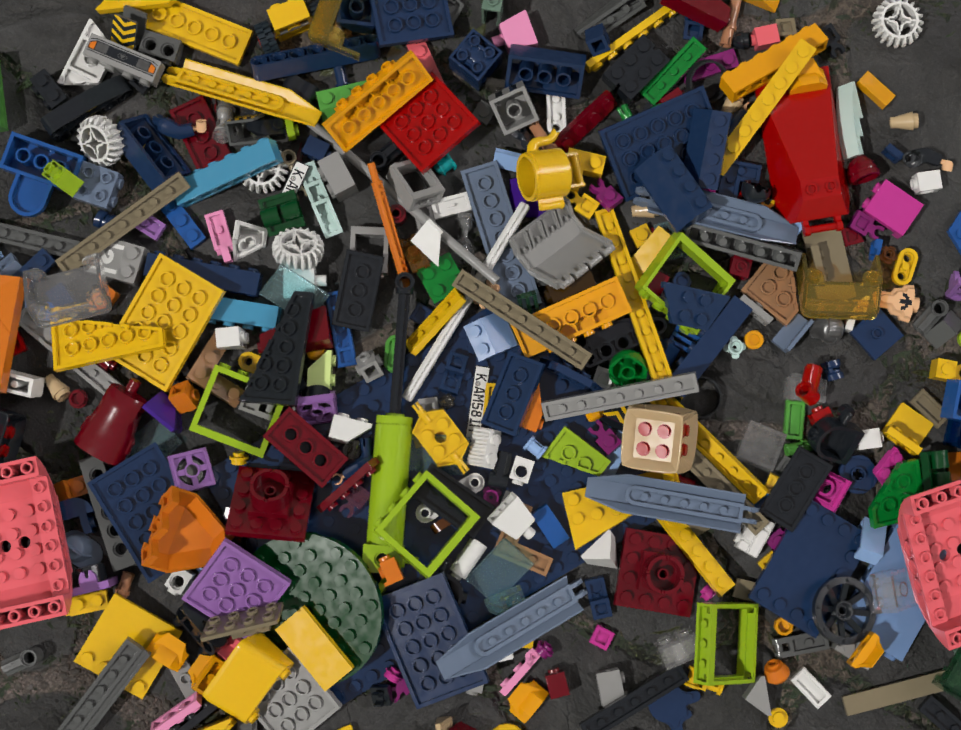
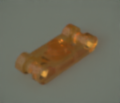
(414, 256)

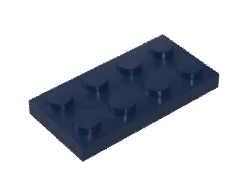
(513, 394)

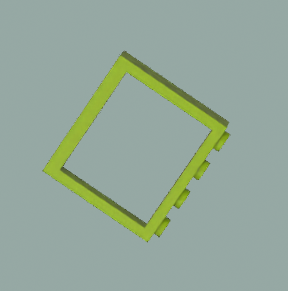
(679, 239)
(240, 375)
(395, 507)
(706, 643)

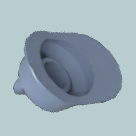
(83, 549)

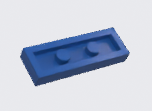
(184, 224)

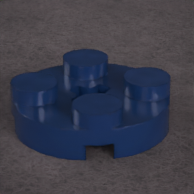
(865, 467)

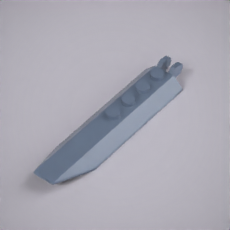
(736, 217)
(671, 501)
(512, 629)

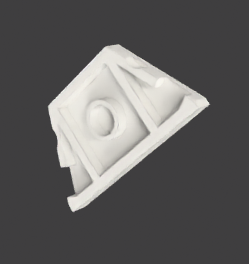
(77, 69)

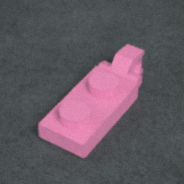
(220, 235)
(520, 670)

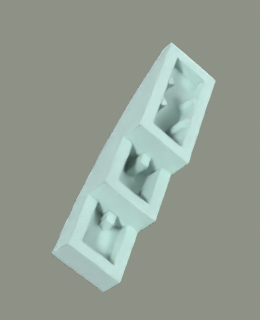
(848, 120)
(321, 202)

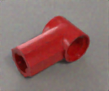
(808, 388)

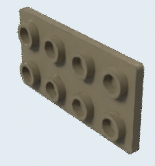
(828, 254)
(243, 623)

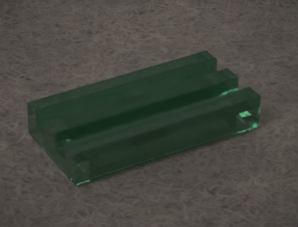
(526, 295)

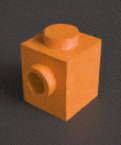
(184, 397)

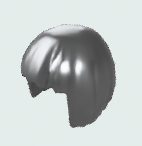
(827, 330)

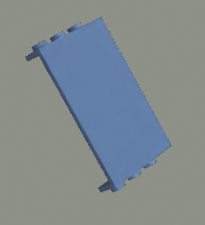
(894, 629)

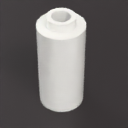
(467, 559)

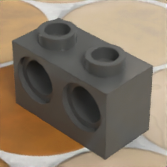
(163, 44)

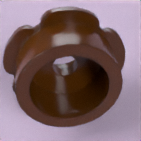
(888, 259)

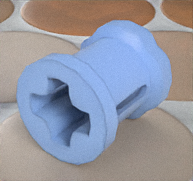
(535, 447)

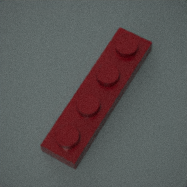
(586, 121)
(354, 481)

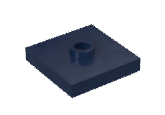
(876, 335)

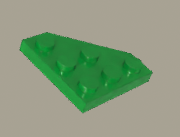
(900, 484)

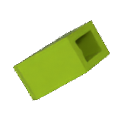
(62, 178)

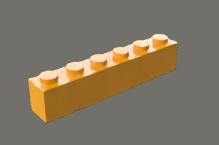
(763, 66)

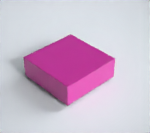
(601, 637)

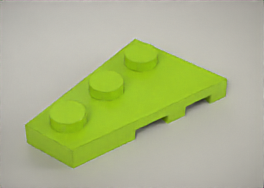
(576, 452)

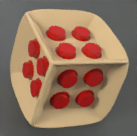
(659, 438)

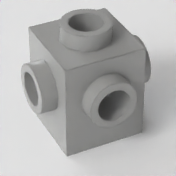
(369, 365)

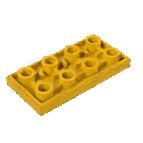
(314, 648)

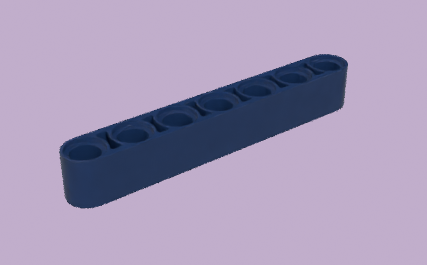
(312, 58)

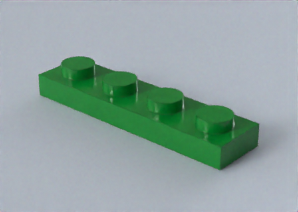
(674, 71)

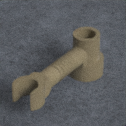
(285, 153)

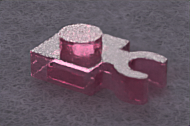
(356, 499)

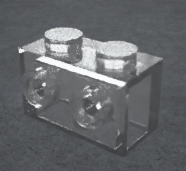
(792, 381)

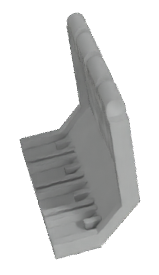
(559, 247)

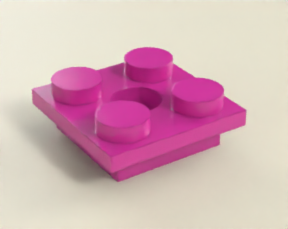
(886, 464)
(834, 497)

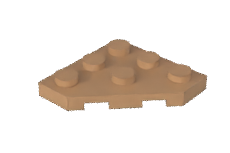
(775, 291)

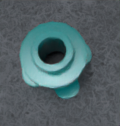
(445, 165)

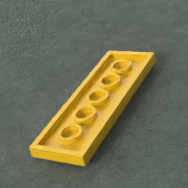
(201, 31)

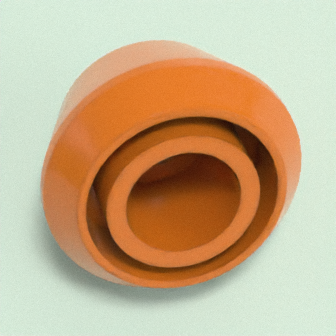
(776, 672)

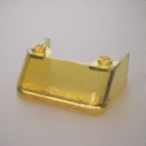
(324, 33)
(839, 299)

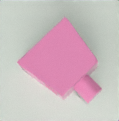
(516, 31)

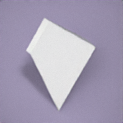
(247, 239)
(428, 240)
(602, 552)

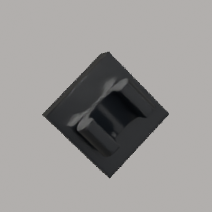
(381, 695)

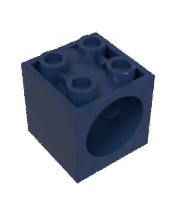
(475, 59)

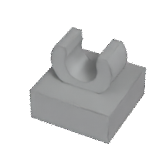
(429, 403)

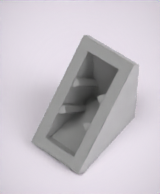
(758, 694)

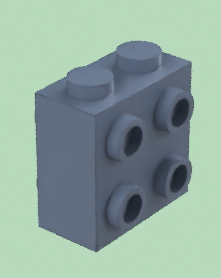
(99, 186)

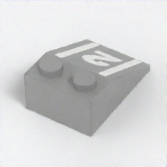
(124, 262)

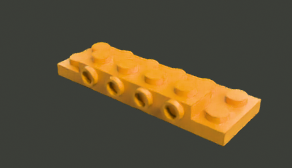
(376, 100)
(579, 314)

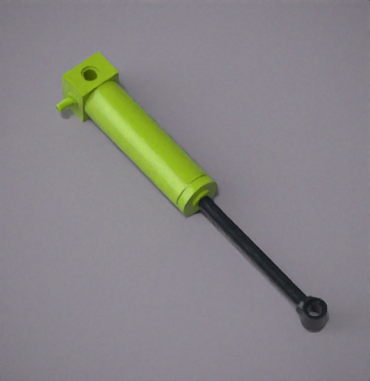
(391, 447)

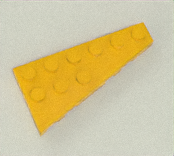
(95, 342)
(590, 518)

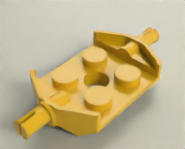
(446, 452)

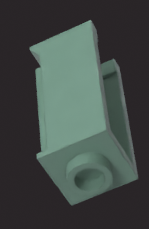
(492, 5)

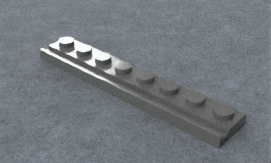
(107, 687)

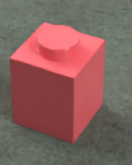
(764, 37)

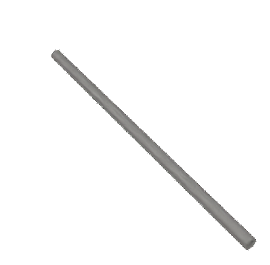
(418, 214)

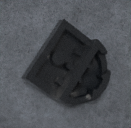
(266, 125)

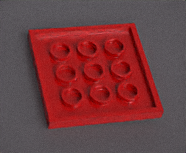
(430, 125)

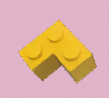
(590, 163)

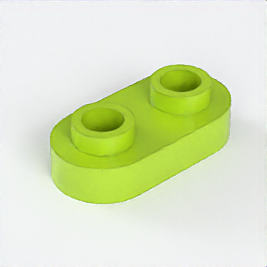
(292, 130)

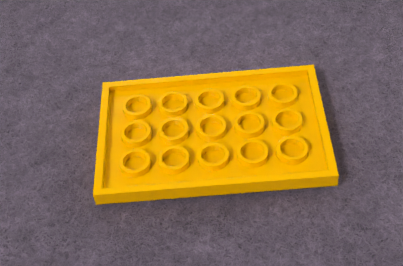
(181, 306)

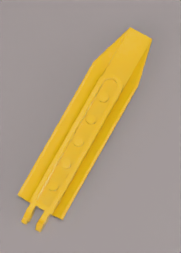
(242, 91)

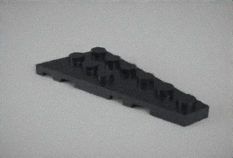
(282, 361)

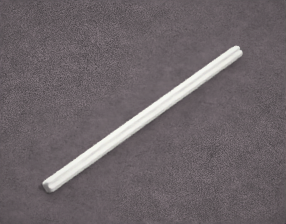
(454, 321)

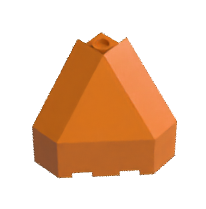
(182, 533)

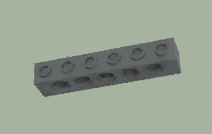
(745, 247)
(118, 560)

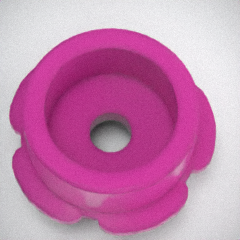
(707, 593)
(393, 674)

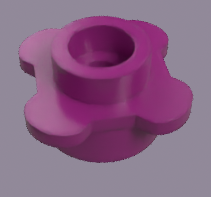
(495, 493)
(544, 649)

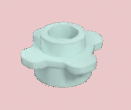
(739, 347)

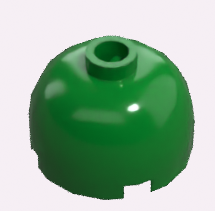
(627, 368)

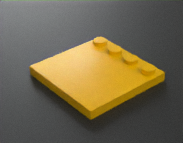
(116, 623)

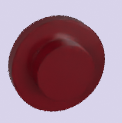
(78, 398)

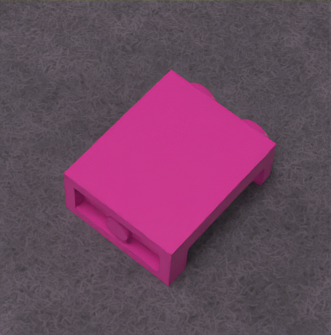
(892, 207)

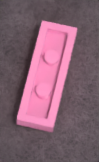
(178, 712)

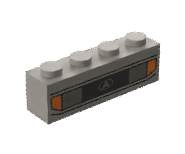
(123, 60)

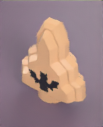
(900, 302)

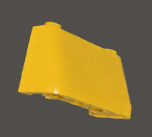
(248, 677)

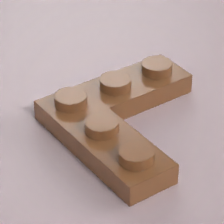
(202, 369)
(541, 562)

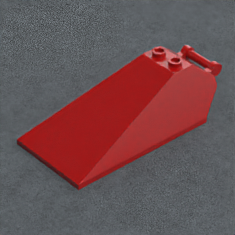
(806, 159)

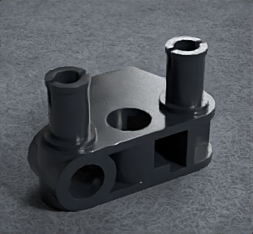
(193, 618)

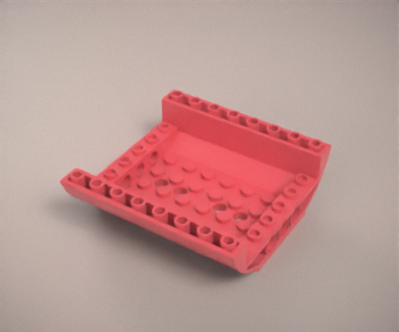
(925, 528)
(37, 578)

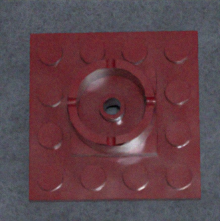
(270, 504)
(639, 579)

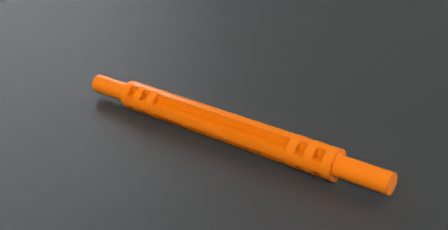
(388, 223)

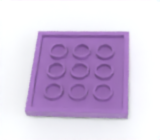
(234, 582)

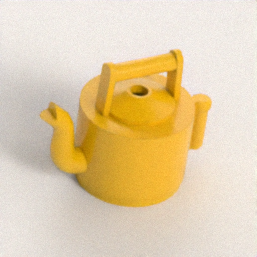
(547, 173)

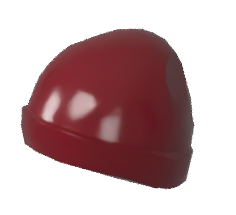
(861, 170)

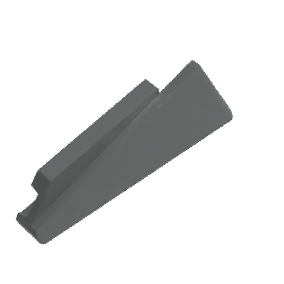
(612, 15)

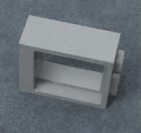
(411, 199)
(372, 232)

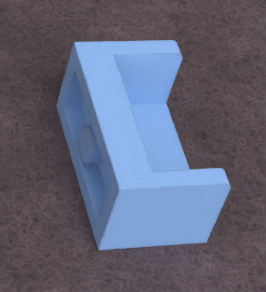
(871, 543)

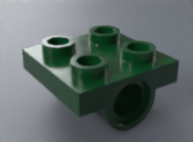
(281, 212)
(934, 468)

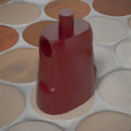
(112, 425)

